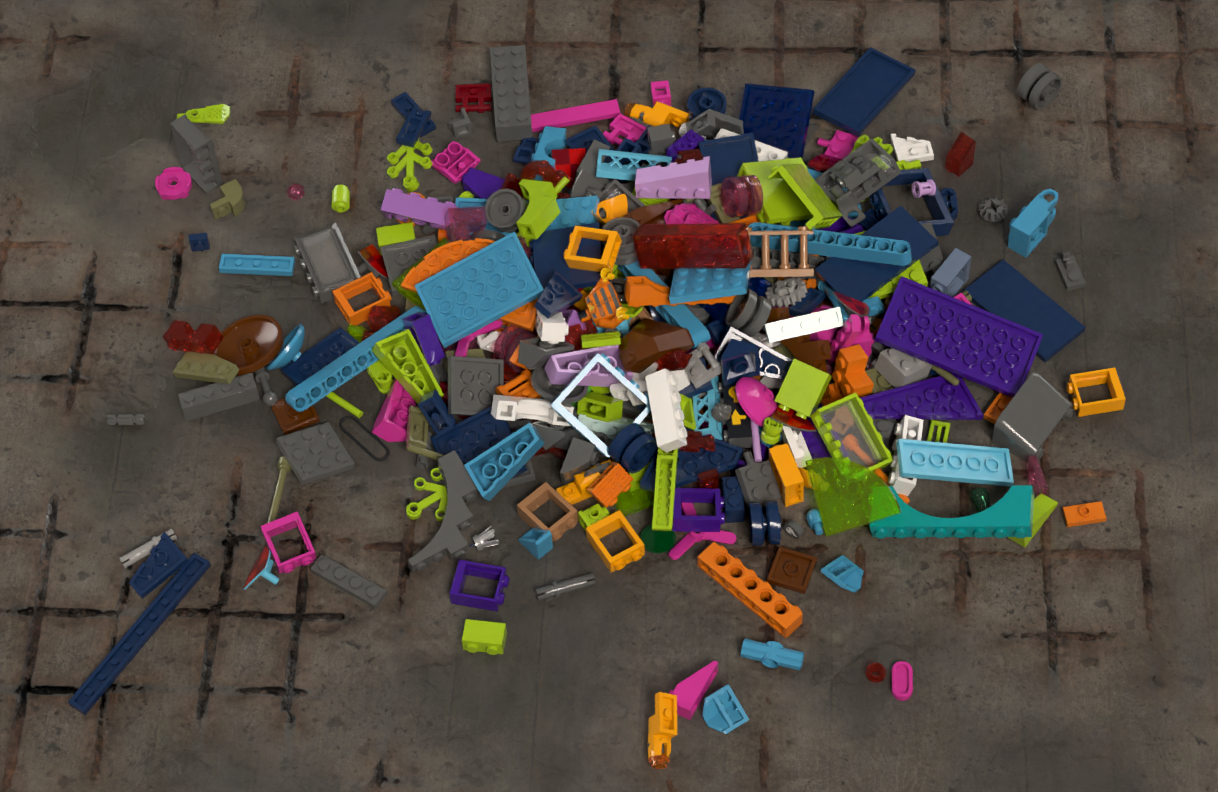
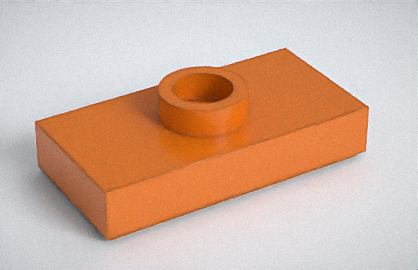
(1084, 514)

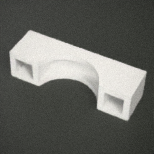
(530, 408)

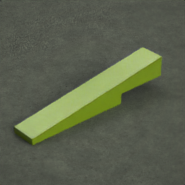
(665, 490)

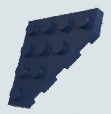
(474, 437)
(693, 463)

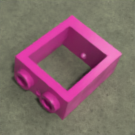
(280, 526)

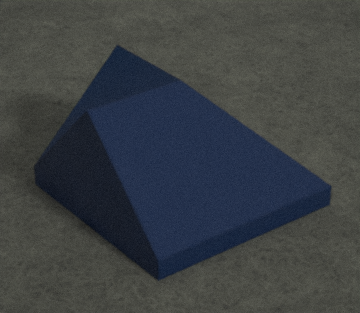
(739, 361)

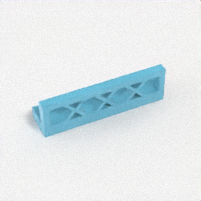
(625, 172)
(713, 398)

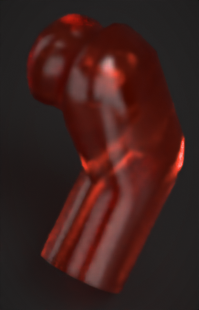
(560, 174)

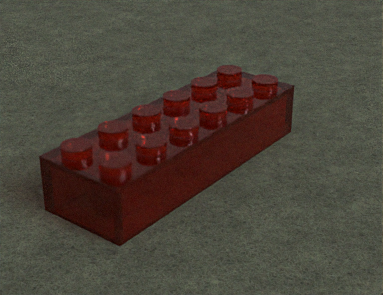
(693, 246)

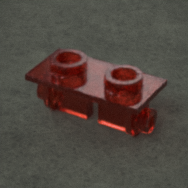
(674, 360)

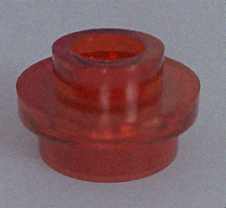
(876, 667)

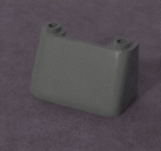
(1031, 418)

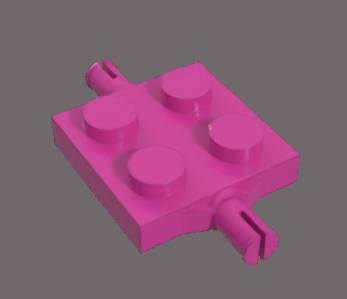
(839, 145)

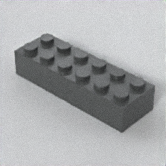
(511, 93)

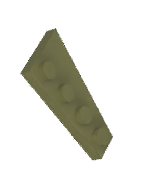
(205, 368)

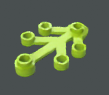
(409, 182)
(440, 493)

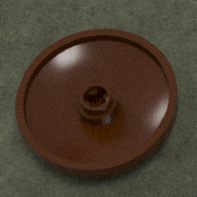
(251, 343)

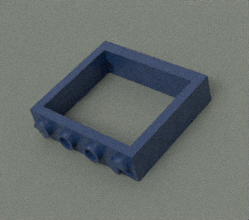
(942, 219)

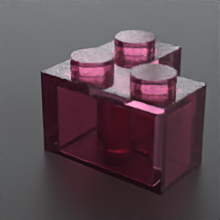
(463, 221)

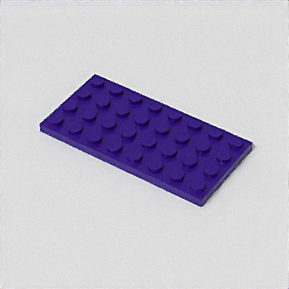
(959, 337)

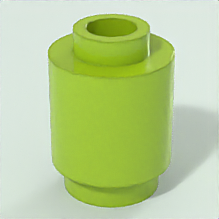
(340, 198)

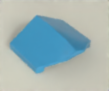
(844, 573)
(723, 710)

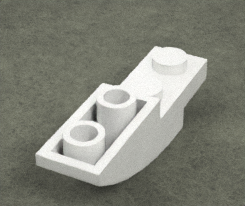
(621, 392)

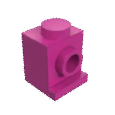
(662, 95)

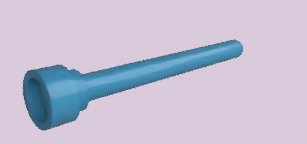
(823, 287)

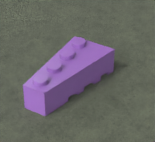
(415, 208)

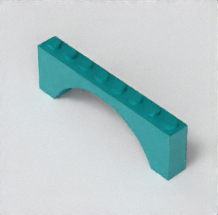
(1007, 518)

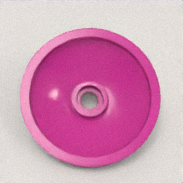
(755, 399)

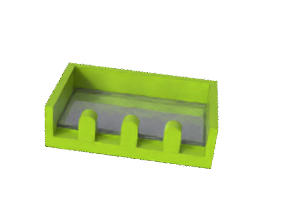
(851, 433)

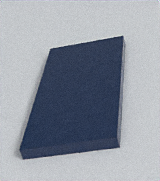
(864, 92)
(728, 155)
(864, 278)
(1015, 298)

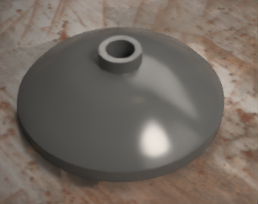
(549, 391)

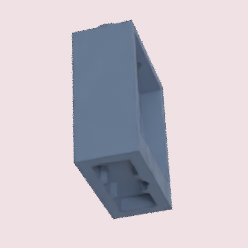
(952, 273)

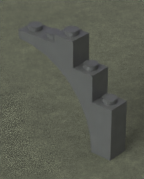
(458, 517)

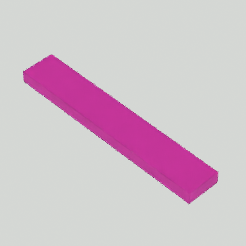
(575, 115)

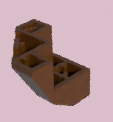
(651, 341)

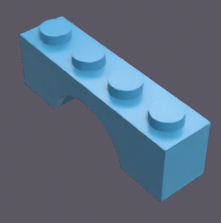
(550, 139)

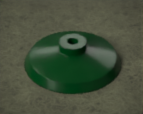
(657, 541)

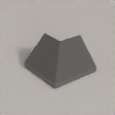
(556, 435)

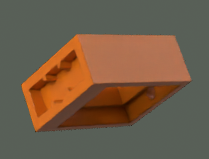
(355, 288)

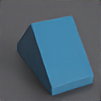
(537, 542)

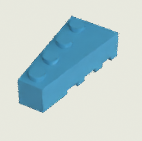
(502, 461)

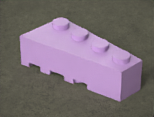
(675, 181)
(565, 366)

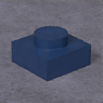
(199, 242)

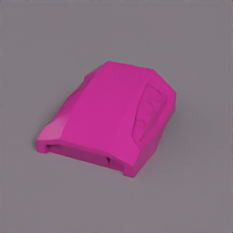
(455, 162)
(688, 214)

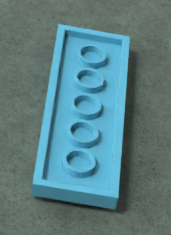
(954, 462)

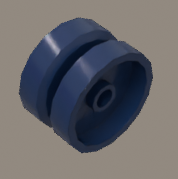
(706, 99)
(633, 448)
(765, 523)

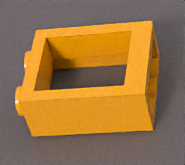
(609, 255)
(1095, 378)
(787, 474)
(606, 526)

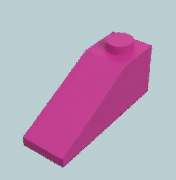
(693, 689)

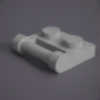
(696, 370)

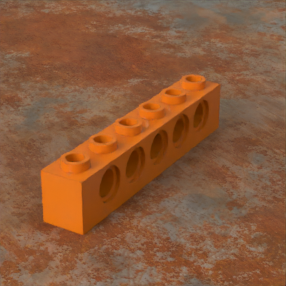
(767, 611)

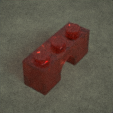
(183, 338)

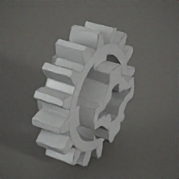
(786, 292)

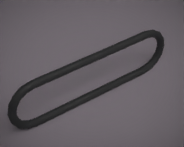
(359, 444)

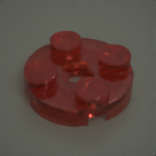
(539, 168)
(380, 315)

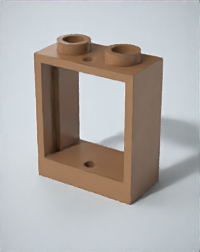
(538, 498)

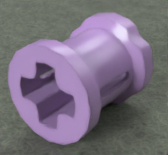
(926, 191)

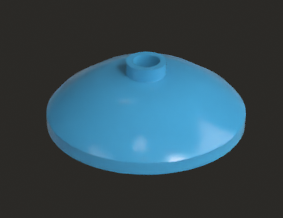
(290, 348)

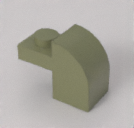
(231, 200)

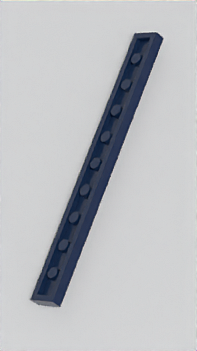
(139, 634)

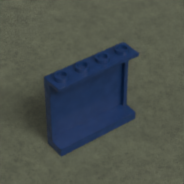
(549, 257)

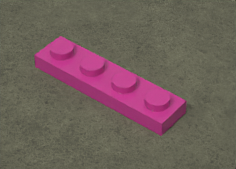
(845, 337)

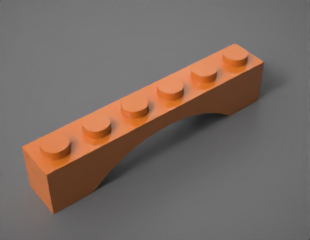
(644, 292)

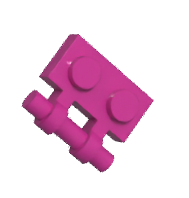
(625, 127)

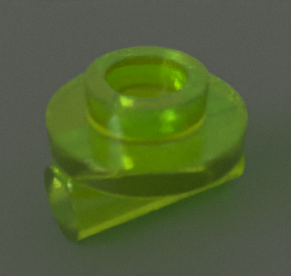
(356, 332)

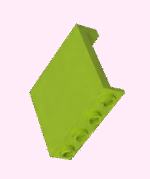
(810, 193)
(779, 199)

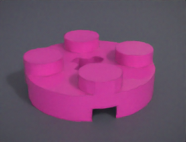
(177, 191)

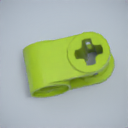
(380, 376)

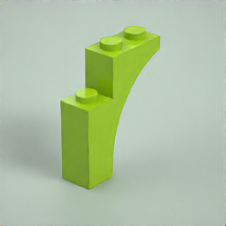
(541, 208)

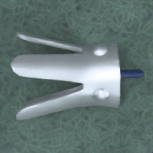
(481, 540)

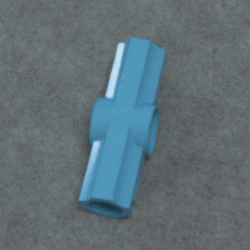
(772, 654)

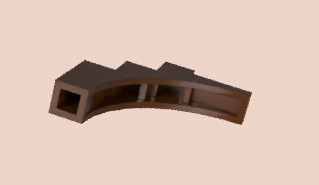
(807, 351)

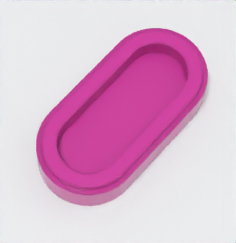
(902, 680)

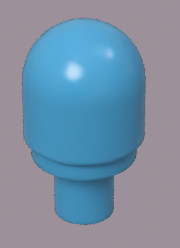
(815, 521)

